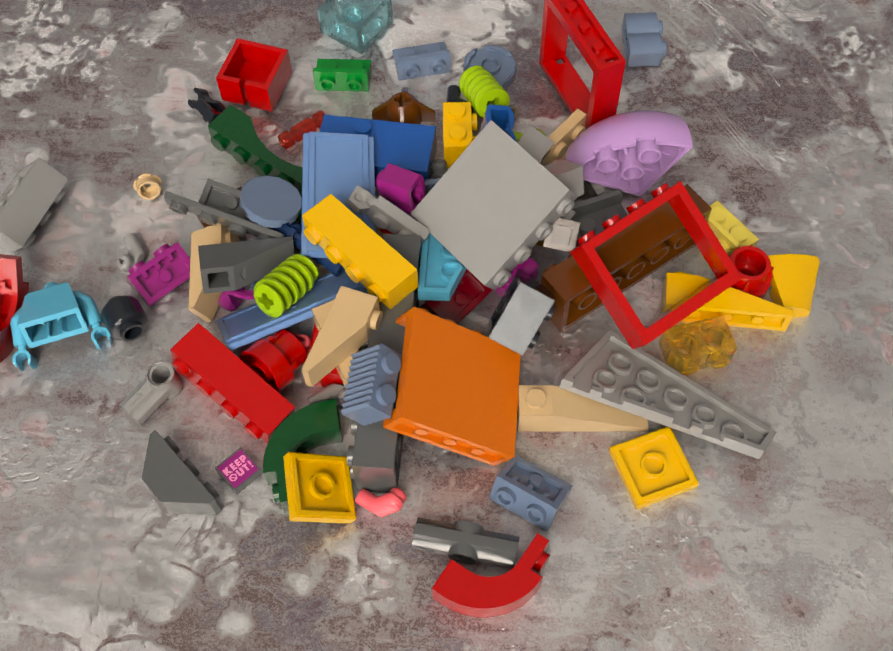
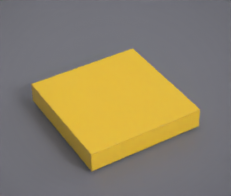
(653, 467)
(319, 488)

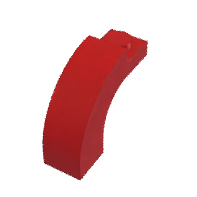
(11, 298)
(495, 595)

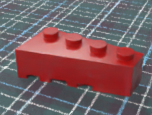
(230, 383)

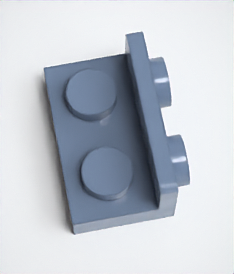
(422, 61)
(530, 492)

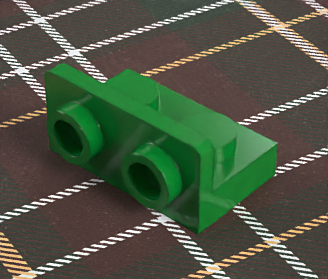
(342, 75)

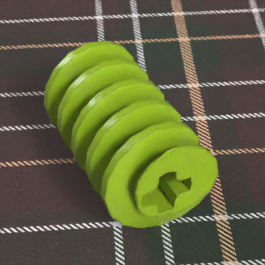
(482, 89)
(285, 285)

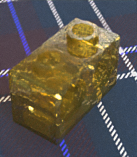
(695, 339)

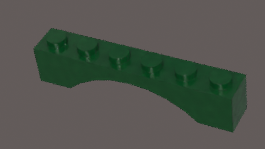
(235, 134)

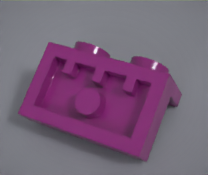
(161, 274)

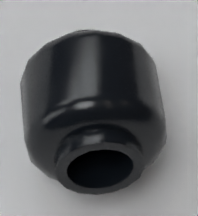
(124, 318)

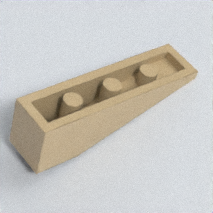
(558, 410)

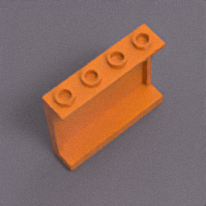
(456, 389)

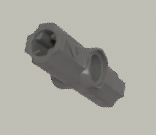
(465, 542)

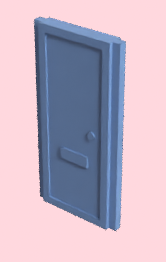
(336, 167)
(253, 324)

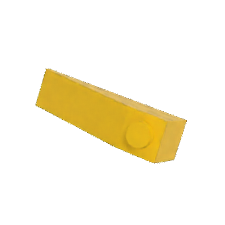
(737, 306)

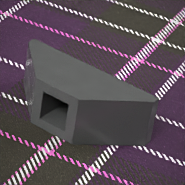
(175, 480)

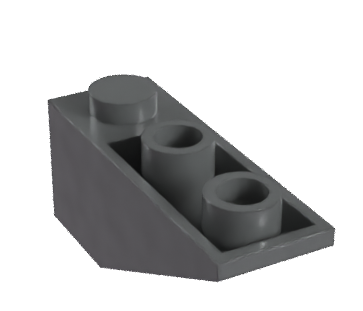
(241, 263)

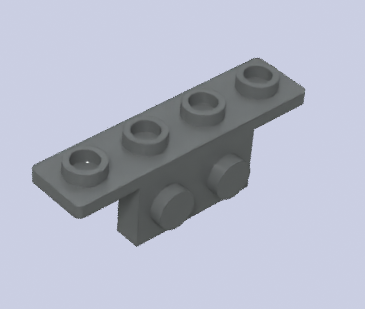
(220, 205)

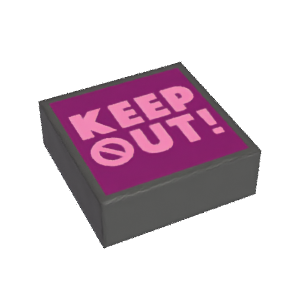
(238, 470)

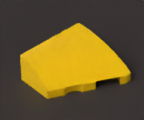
(794, 281)

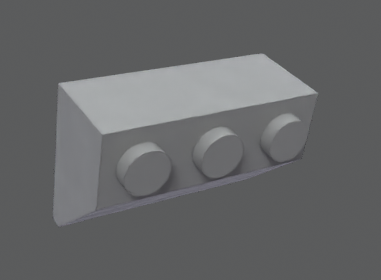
(27, 203)

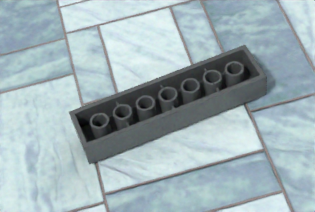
(376, 450)

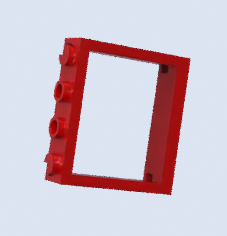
(596, 47)
(612, 296)

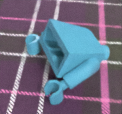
(52, 316)

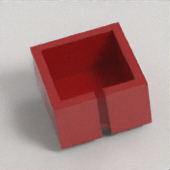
(254, 74)

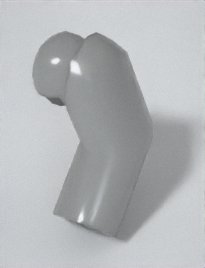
(135, 252)
(330, 392)

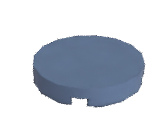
(496, 61)
(270, 201)

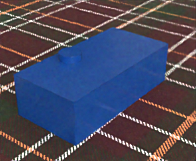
(394, 142)

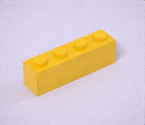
(360, 251)

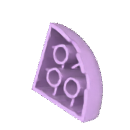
(631, 149)

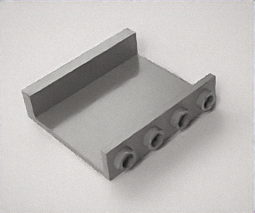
(493, 206)

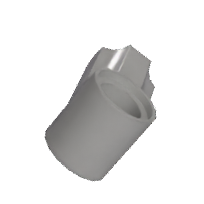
(151, 393)

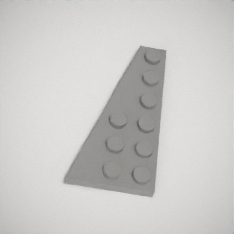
(659, 393)

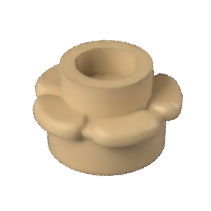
(150, 191)

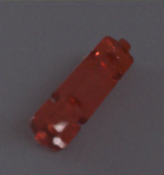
(288, 139)

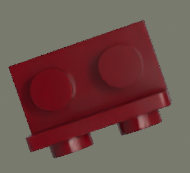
(464, 300)

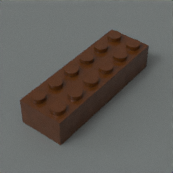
(627, 256)

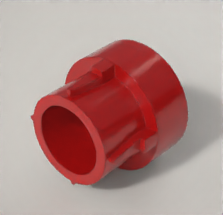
(755, 270)
(276, 358)

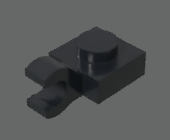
(206, 105)

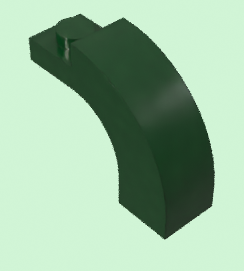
(299, 433)

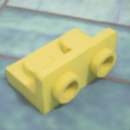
(729, 229)

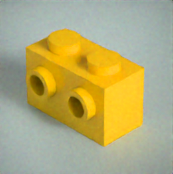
(457, 129)

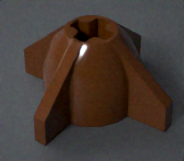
(404, 109)

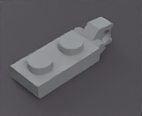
(385, 214)

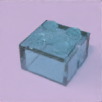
(358, 21)

